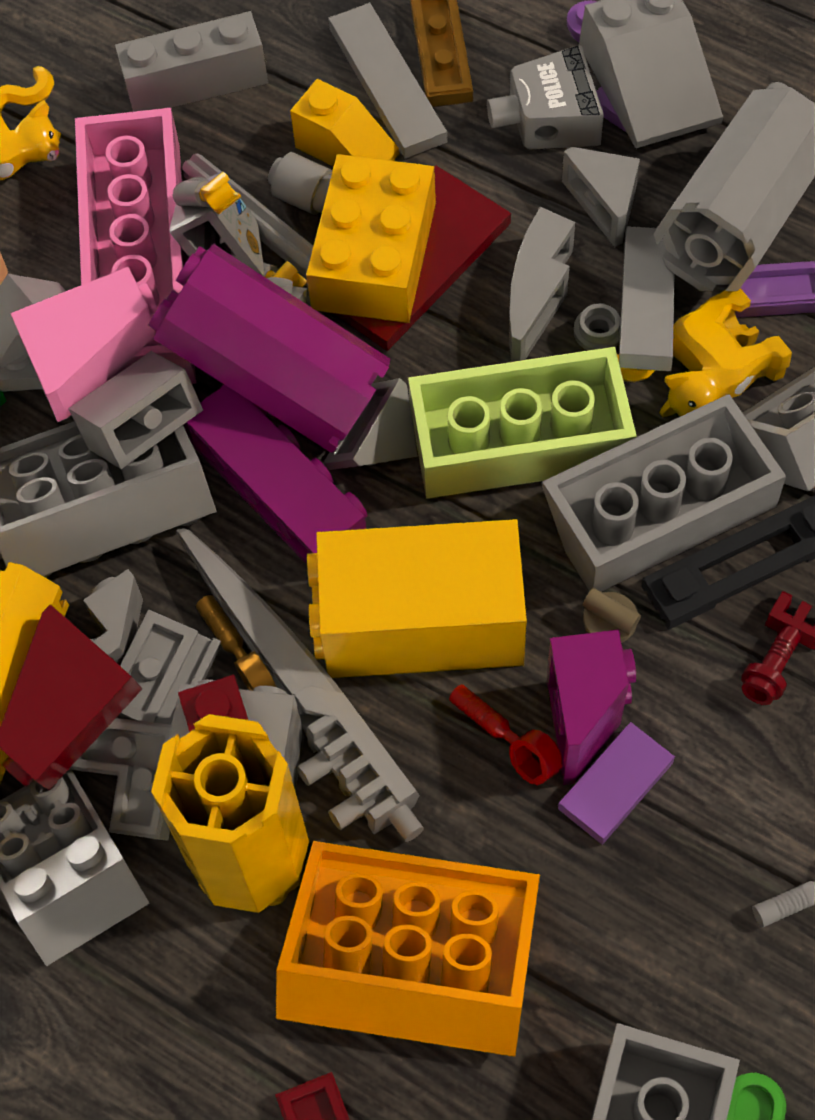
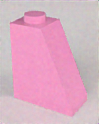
(85, 335)

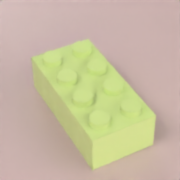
(517, 420)

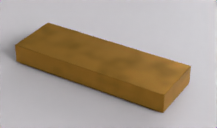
(442, 52)

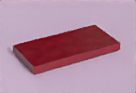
(459, 233)

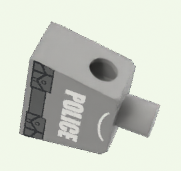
(551, 102)

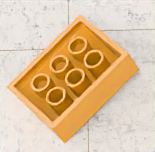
(408, 948)

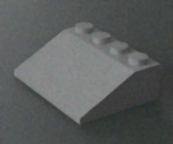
(75, 506)

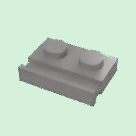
(160, 660)

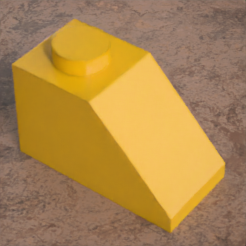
(337, 123)

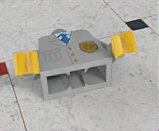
(214, 214)

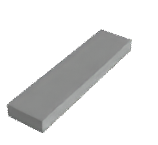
(388, 80)
(646, 303)

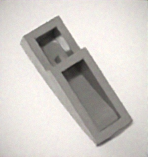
(539, 280)

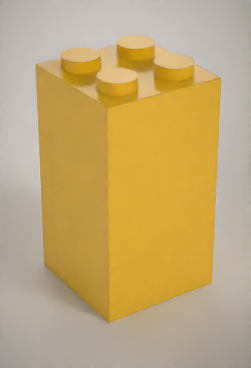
(418, 598)

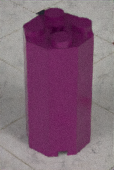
(268, 346)

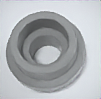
(597, 317)

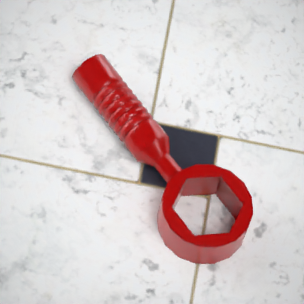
(521, 746)

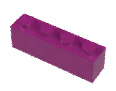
(271, 472)

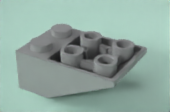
(62, 868)

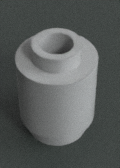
(300, 182)

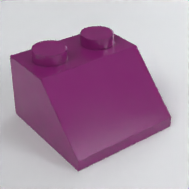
(587, 695)

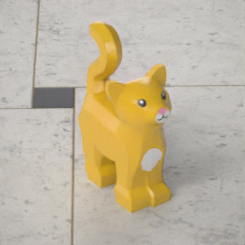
(34, 136)
(712, 349)

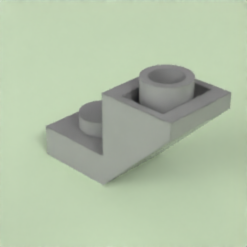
(116, 612)

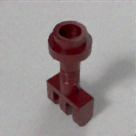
(764, 680)

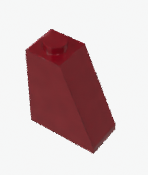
(60, 701)

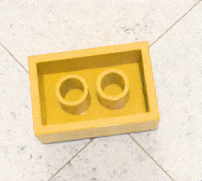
(372, 238)

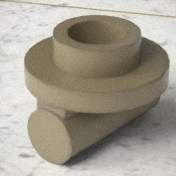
(610, 612)

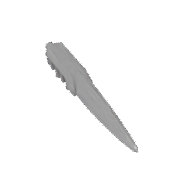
(329, 719)

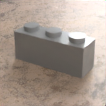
(193, 63)

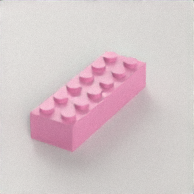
(127, 205)

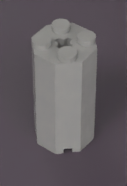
(742, 191)

